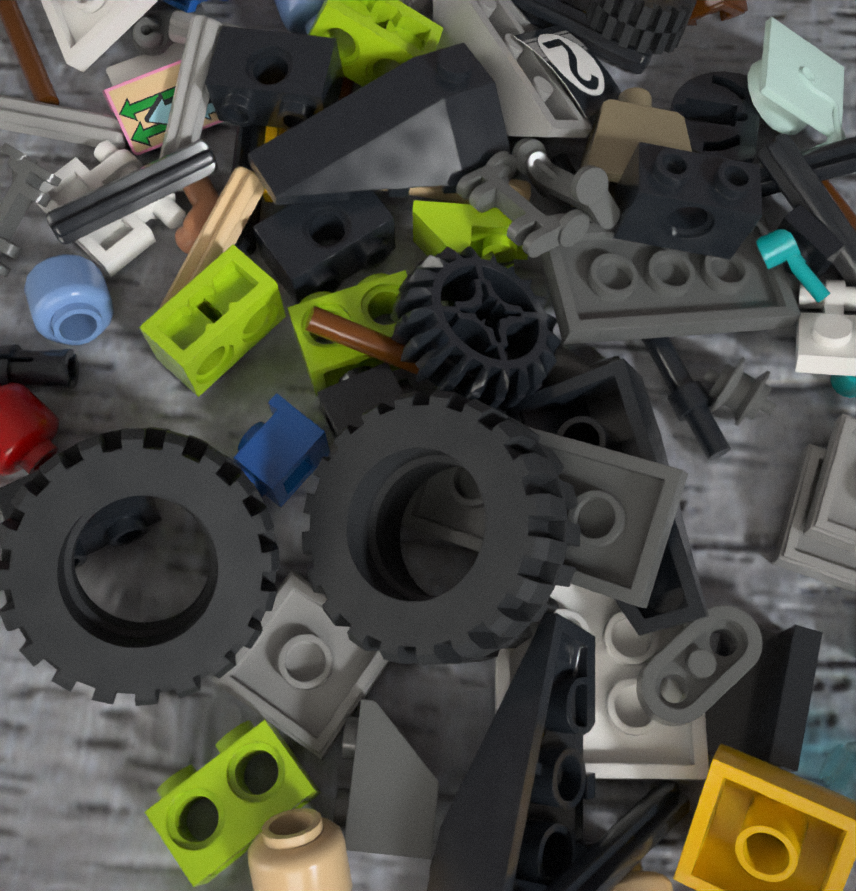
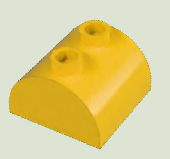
(766, 831)

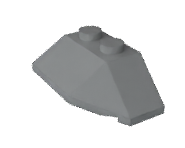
(528, 89)

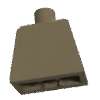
(625, 124)

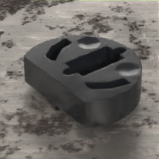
(719, 99)

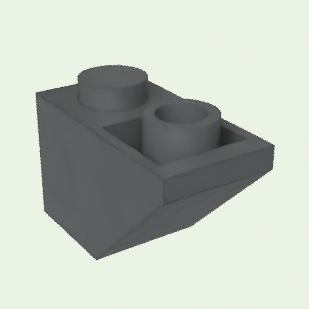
(390, 791)

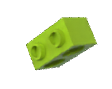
(375, 35)
(360, 304)
(214, 320)
(238, 808)

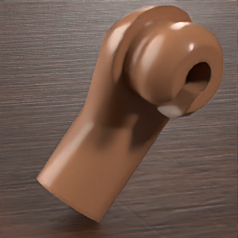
(203, 199)

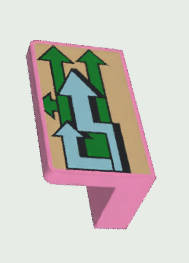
(145, 105)

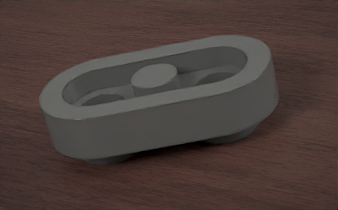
(697, 667)

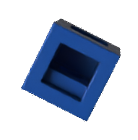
(281, 451)

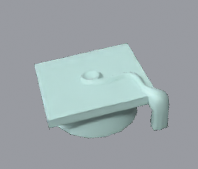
(797, 85)

